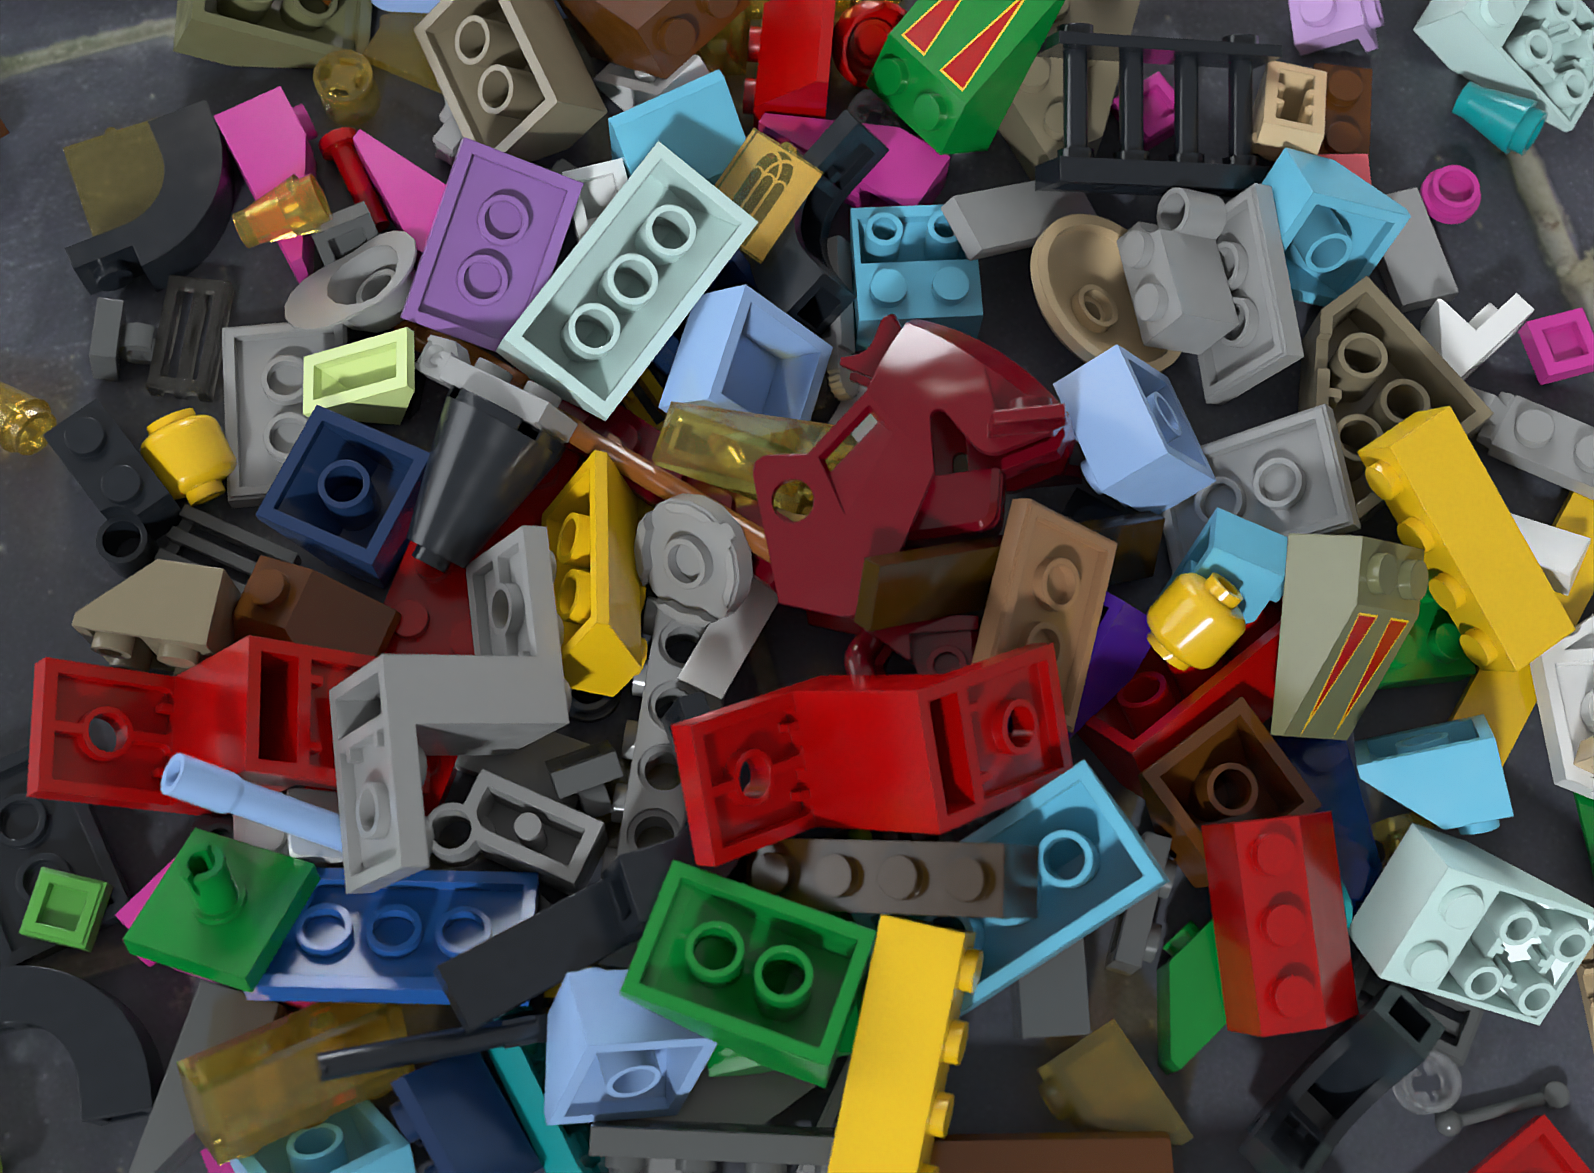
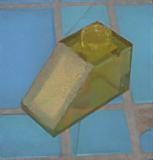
(1108, 1088)

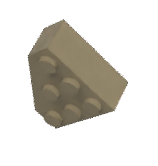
(1036, 115)
(1374, 375)

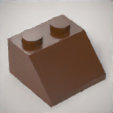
(1220, 775)

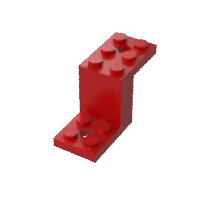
(244, 709)
(873, 753)

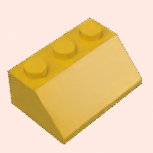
(596, 577)

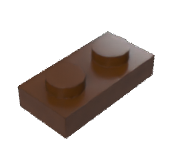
(1347, 109)

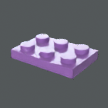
(490, 245)

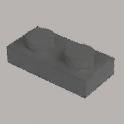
(1134, 933)

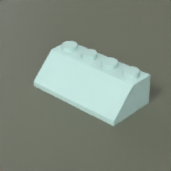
(627, 284)

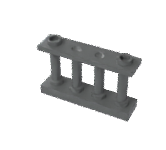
(702, 1144)

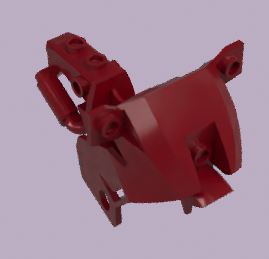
(898, 486)

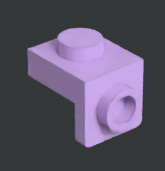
(1333, 22)

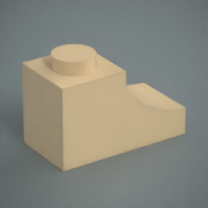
(1289, 110)

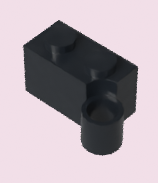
(117, 484)

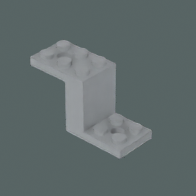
(447, 706)

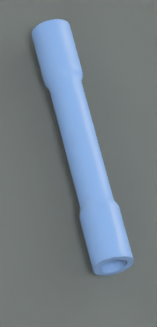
(228, 793)

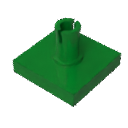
(222, 910)

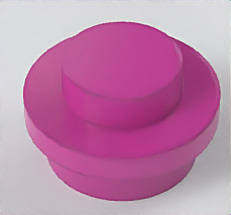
(1451, 194)

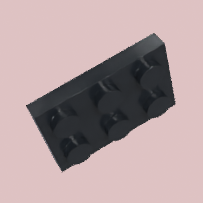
(51, 836)

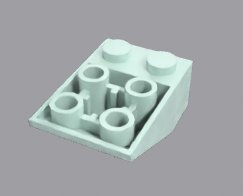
(1519, 49)
(1471, 927)

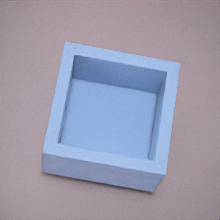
(746, 358)

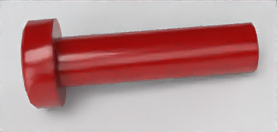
(340, 147)

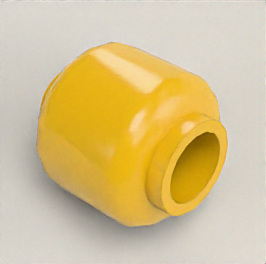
(189, 455)
(1195, 620)

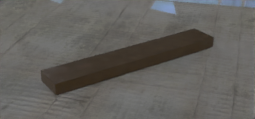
(959, 575)

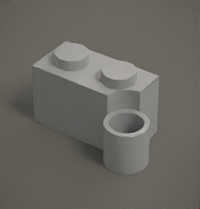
(1179, 273)
(523, 833)

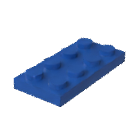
(392, 939)

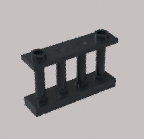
(1131, 168)

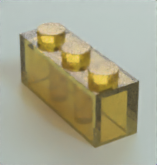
(269, 1081)

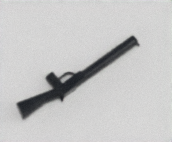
(505, 1032)

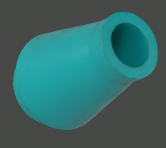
(1501, 117)

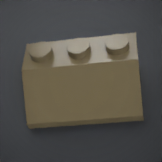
(510, 74)

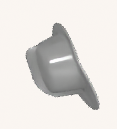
(359, 289)

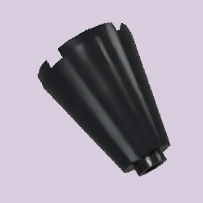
(475, 478)

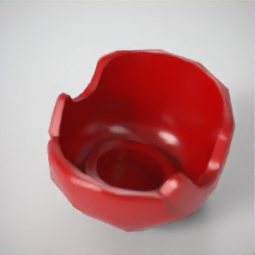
(861, 36)

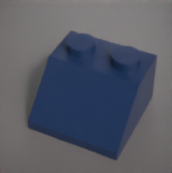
(347, 495)

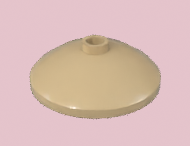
(1086, 292)

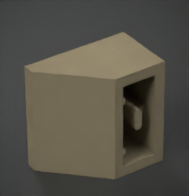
(162, 617)

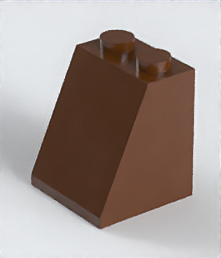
(649, 33)

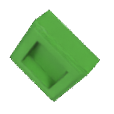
(66, 909)

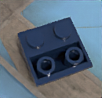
(463, 1118)

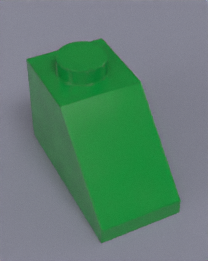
(1188, 996)

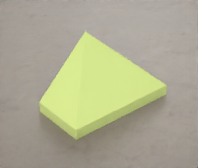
(363, 379)

